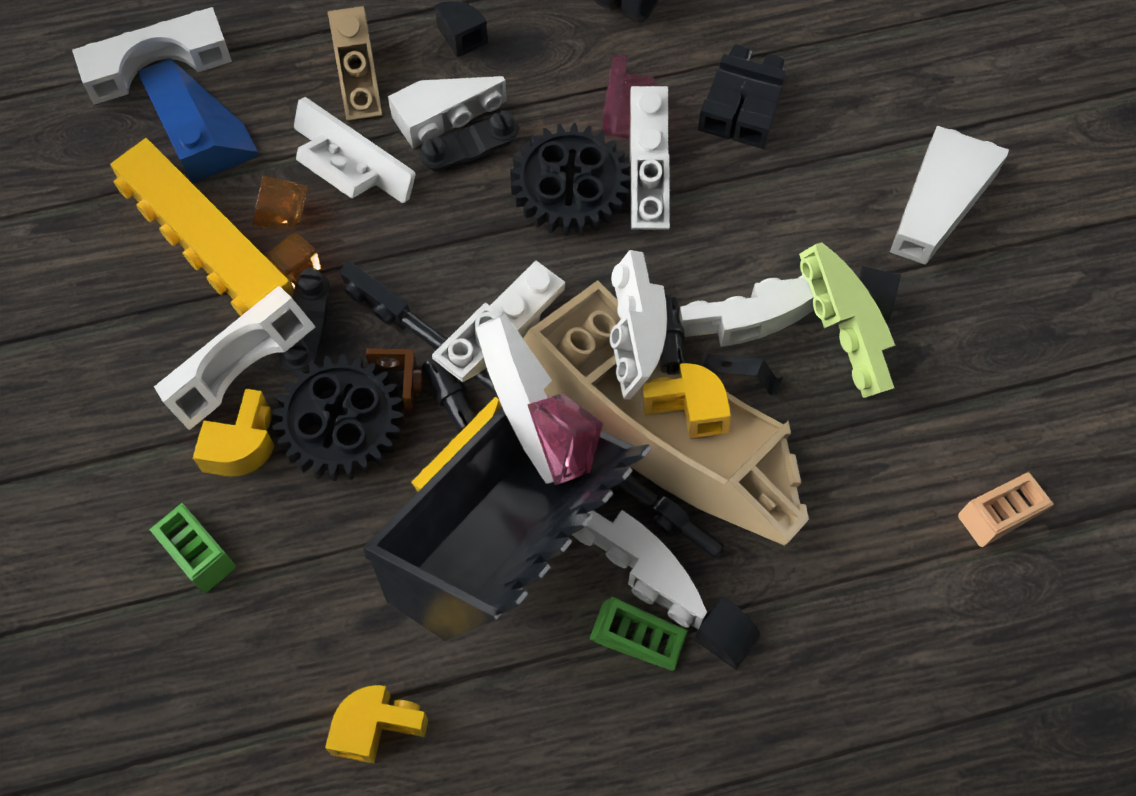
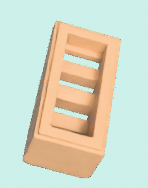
(985, 523)

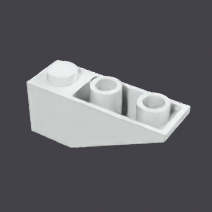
(440, 105)

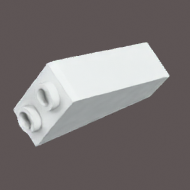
(946, 188)

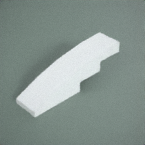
(518, 382)

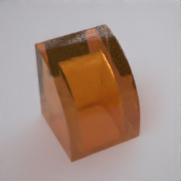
(279, 203)
(293, 256)

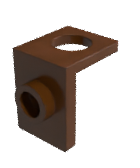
(406, 362)

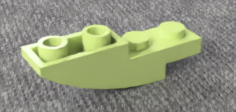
(845, 301)

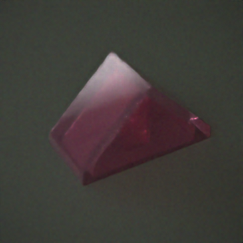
(566, 436)

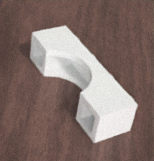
(113, 63)
(201, 381)

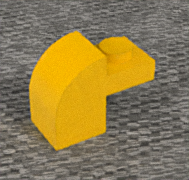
(695, 392)
(238, 447)
(360, 722)

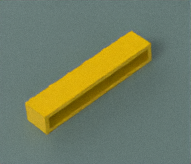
(197, 226)

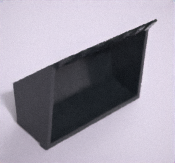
(487, 529)

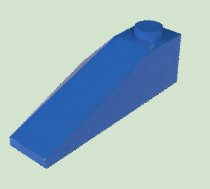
(197, 124)

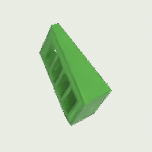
(210, 565)
(618, 642)

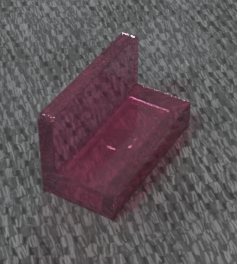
(617, 103)

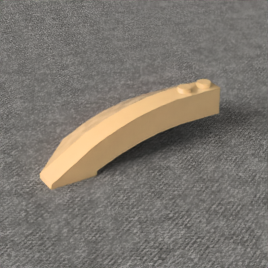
(732, 475)

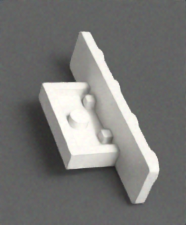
(348, 157)

